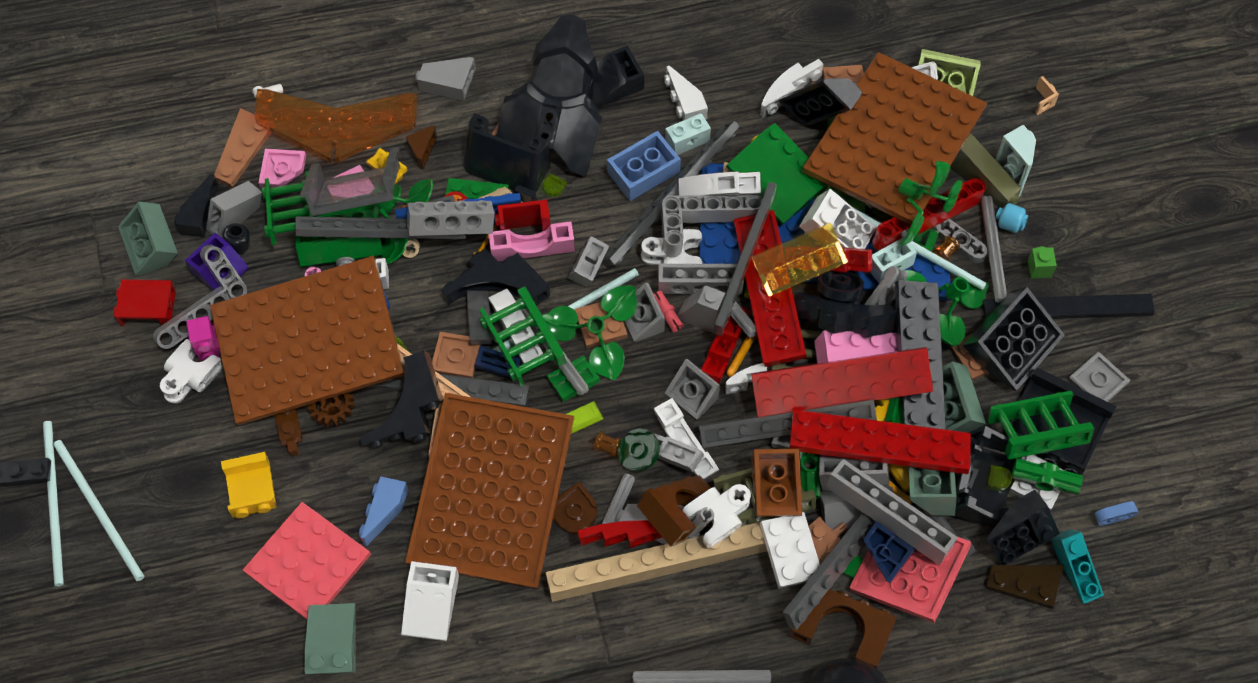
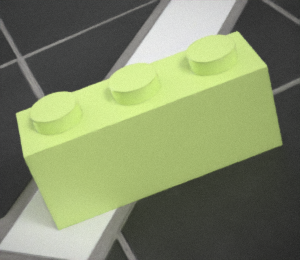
(953, 70)

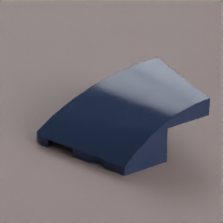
(888, 550)

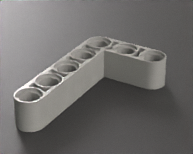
(701, 210)
(223, 290)

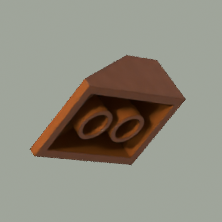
(776, 482)

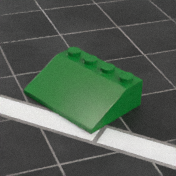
(781, 163)
(329, 249)

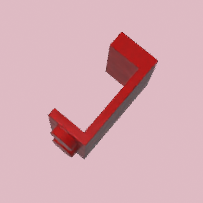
(523, 215)
(145, 300)

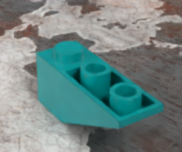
(1077, 563)

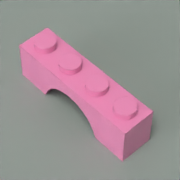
(554, 240)

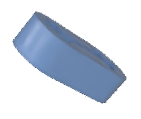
(1116, 513)

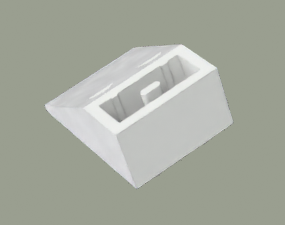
(848, 224)
(429, 601)

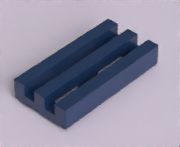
(490, 368)

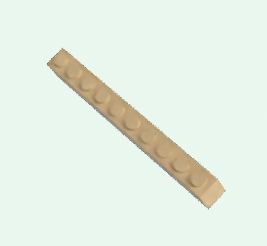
(652, 563)

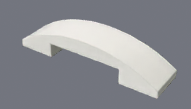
(676, 428)

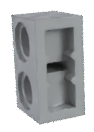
(588, 261)

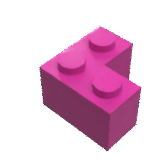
(203, 338)

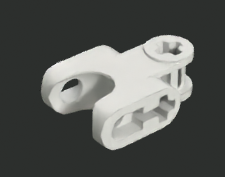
(691, 240)
(187, 374)
(725, 511)

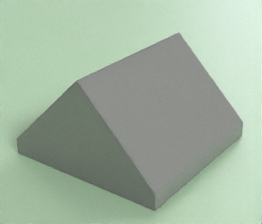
(648, 316)
(693, 389)
(837, 510)

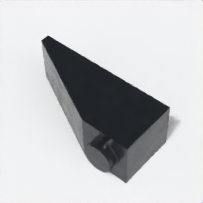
(194, 212)

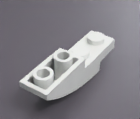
(790, 81)
(721, 184)
(503, 300)

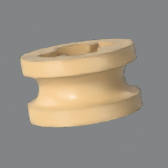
(412, 253)

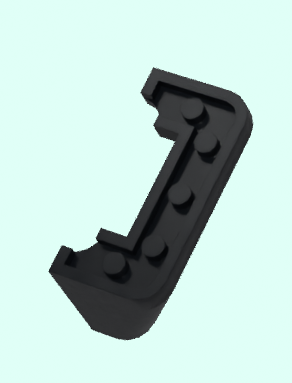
(503, 160)
(979, 502)

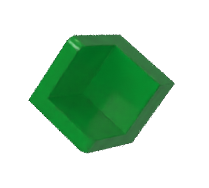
(927, 239)

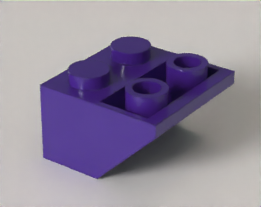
(200, 270)

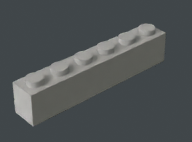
(891, 512)

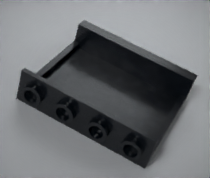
(1084, 407)

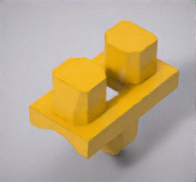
(379, 161)

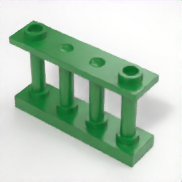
(268, 193)
(534, 318)
(1037, 441)

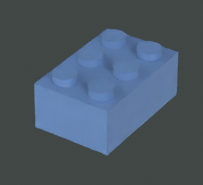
(643, 165)

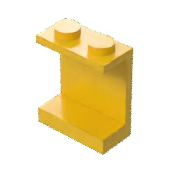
(249, 485)

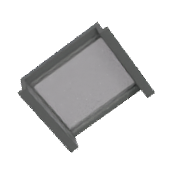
(351, 189)

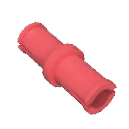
(668, 312)

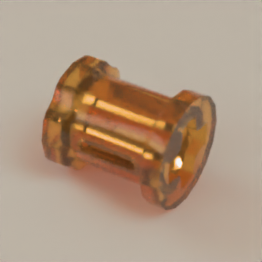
(947, 248)
(607, 443)

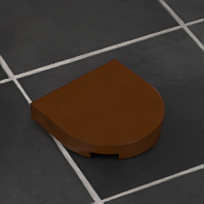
(575, 509)

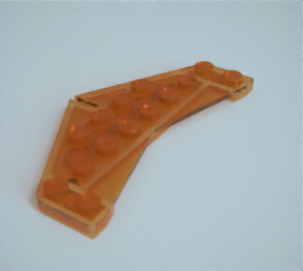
(346, 127)

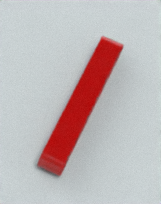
(895, 229)

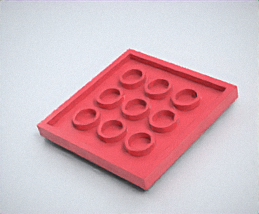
(306, 561)
(918, 587)

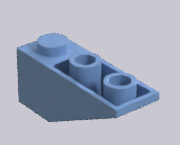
(386, 505)

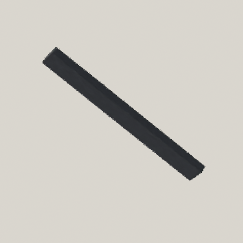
(1089, 306)

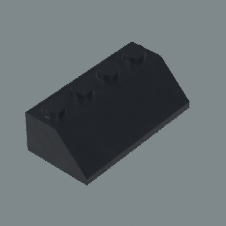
(821, 100)

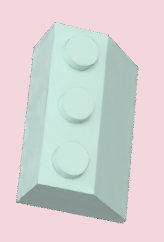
(1017, 154)

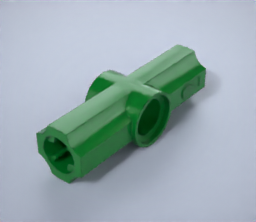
(1047, 476)
(810, 477)

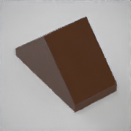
(421, 145)

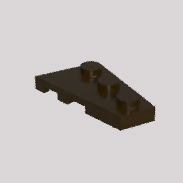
(1027, 582)

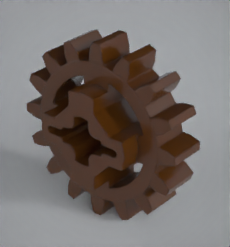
(334, 411)

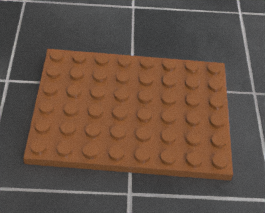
(894, 134)
(306, 340)
(491, 490)

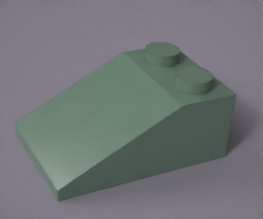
(330, 639)

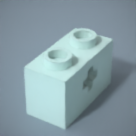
(688, 134)
(892, 255)

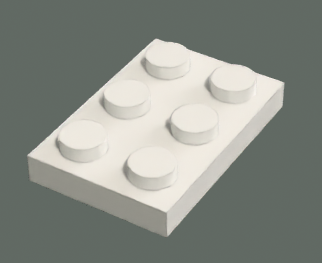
(790, 549)

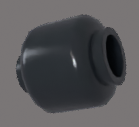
(237, 236)

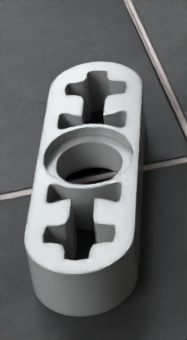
(959, 231)

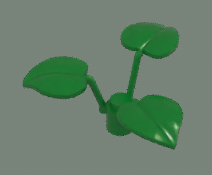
(915, 191)
(419, 192)
(952, 327)
(607, 359)

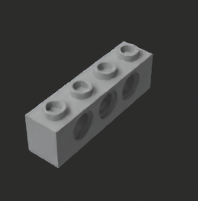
(450, 218)
(692, 277)

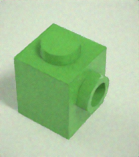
(1042, 262)

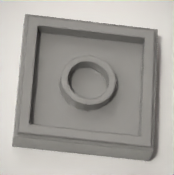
(1099, 378)

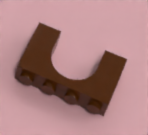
(663, 508)
(875, 624)

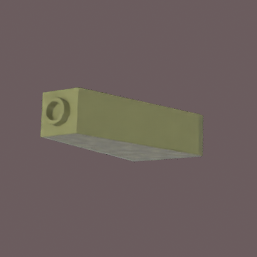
(976, 162)

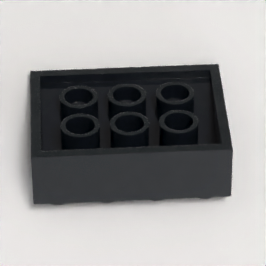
(1014, 338)

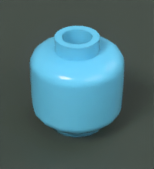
(1012, 218)

